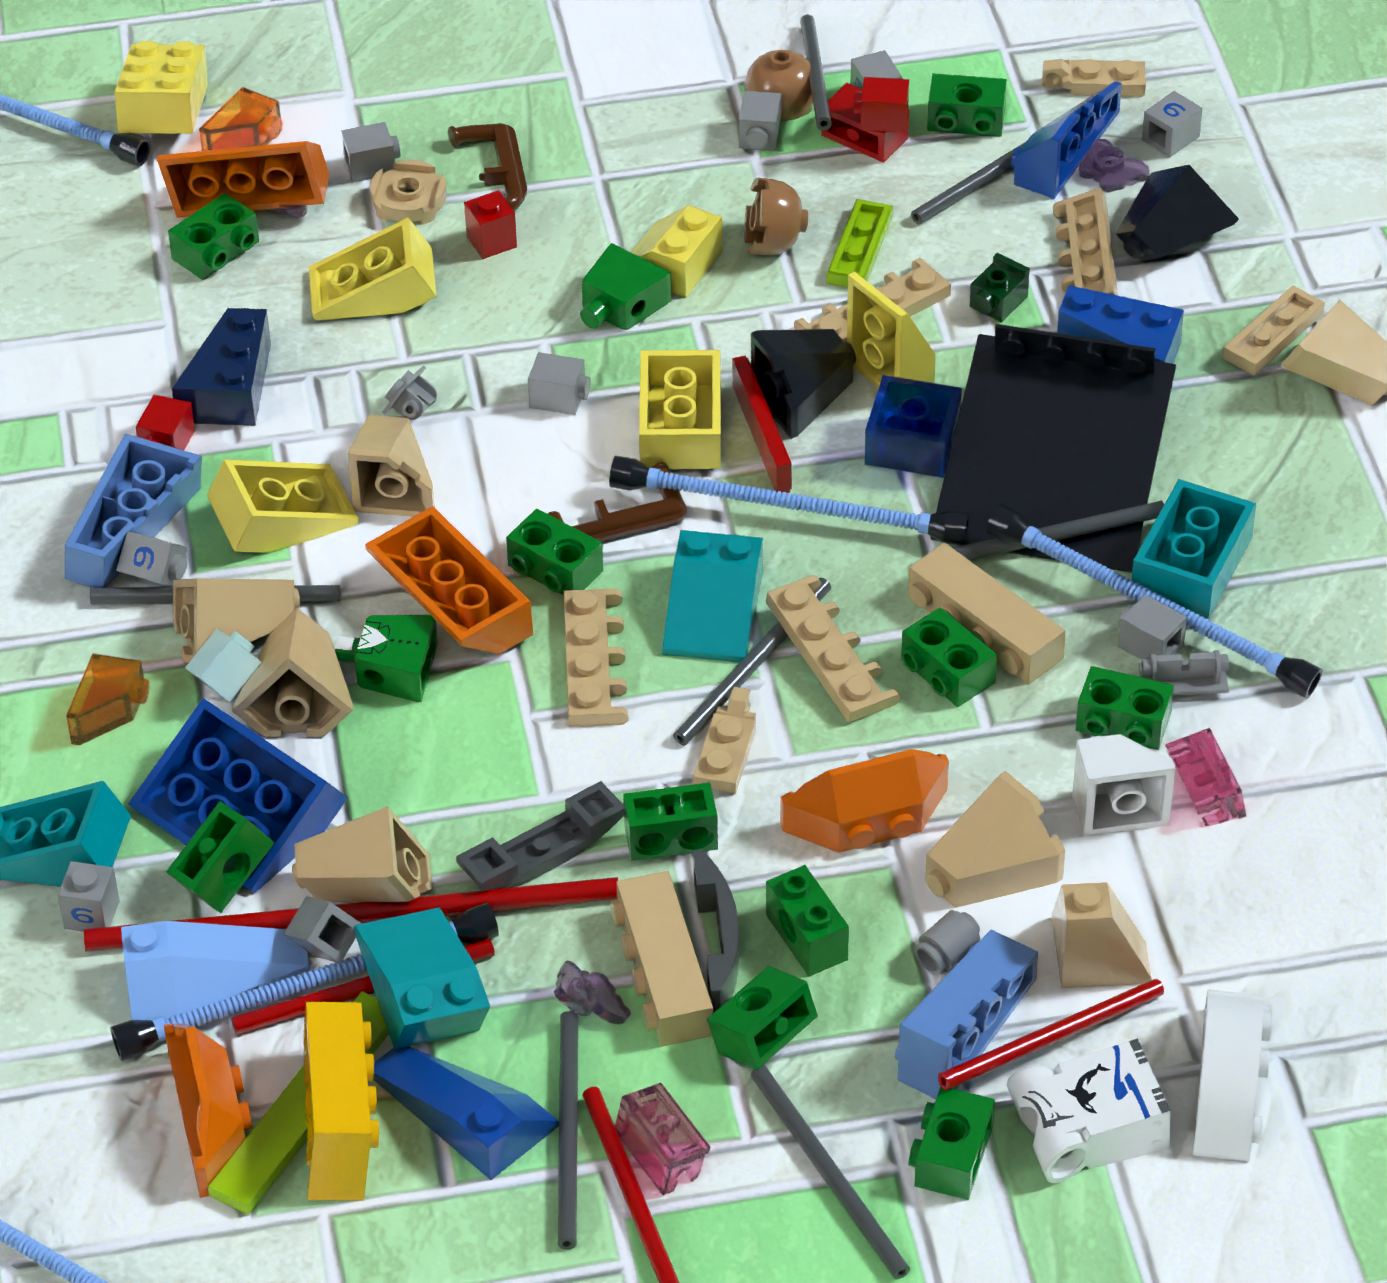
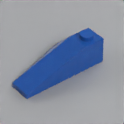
(1058, 148)
(468, 1111)

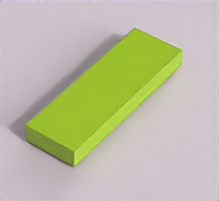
(860, 241)

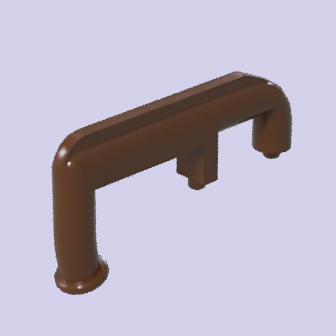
(510, 169)
(634, 519)

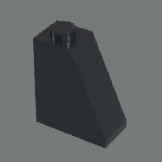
(1172, 213)
(800, 373)

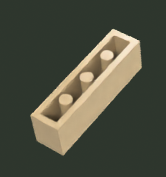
(1012, 628)
(663, 958)

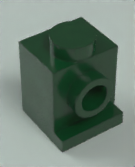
(1000, 288)

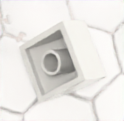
(1120, 785)

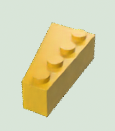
(338, 1100)

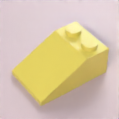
(375, 276)
(885, 336)
(278, 503)

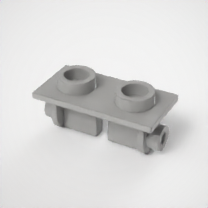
(411, 395)
(1199, 675)

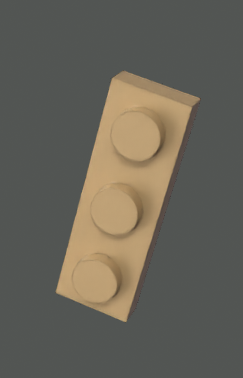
(1273, 330)

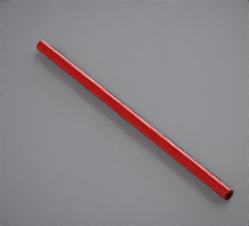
(365, 912)

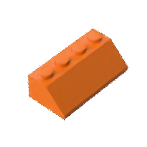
(252, 175)
(454, 582)

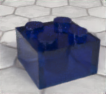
(912, 426)

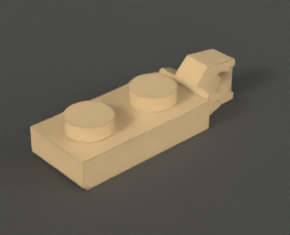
(1091, 76)
(727, 744)

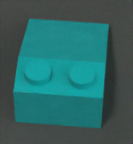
(713, 596)
(52, 830)
(422, 977)

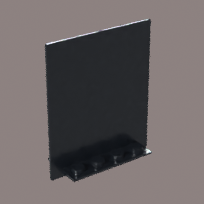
(1058, 436)

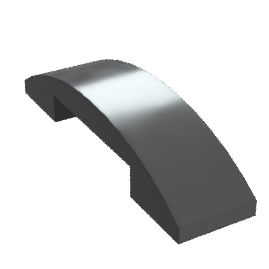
(546, 846)
(715, 896)

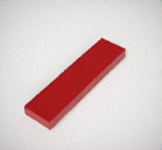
(762, 424)

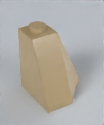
(1343, 355)
(389, 469)
(230, 605)
(296, 683)
(995, 848)
(364, 862)
(1097, 939)

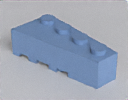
(136, 494)
(964, 1010)

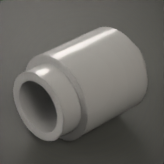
(947, 942)

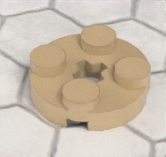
(393, 202)

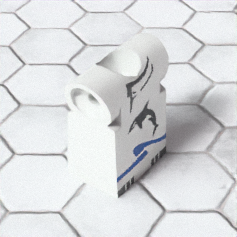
(1092, 1110)

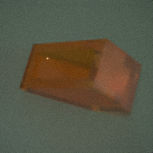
(242, 122)
(106, 697)

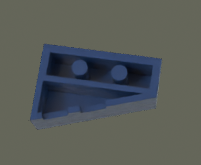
(228, 370)

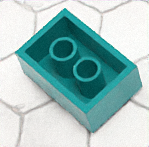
(1195, 546)

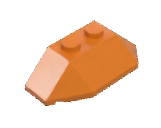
(867, 801)
(207, 1100)

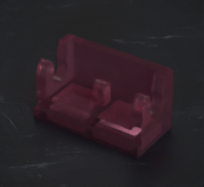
(1207, 777)
(660, 1137)

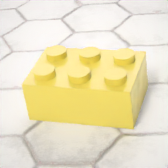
(161, 88)
(680, 408)

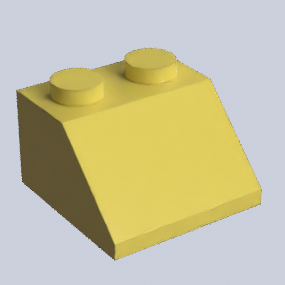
(683, 245)

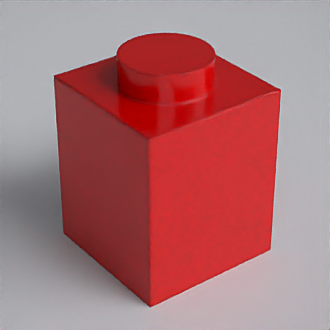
(883, 104)
(490, 224)
(167, 422)

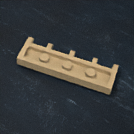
(1089, 242)
(910, 292)
(828, 650)
(590, 657)

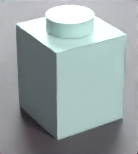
(224, 663)

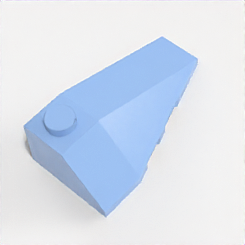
(196, 964)

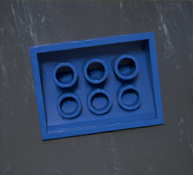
(229, 763)

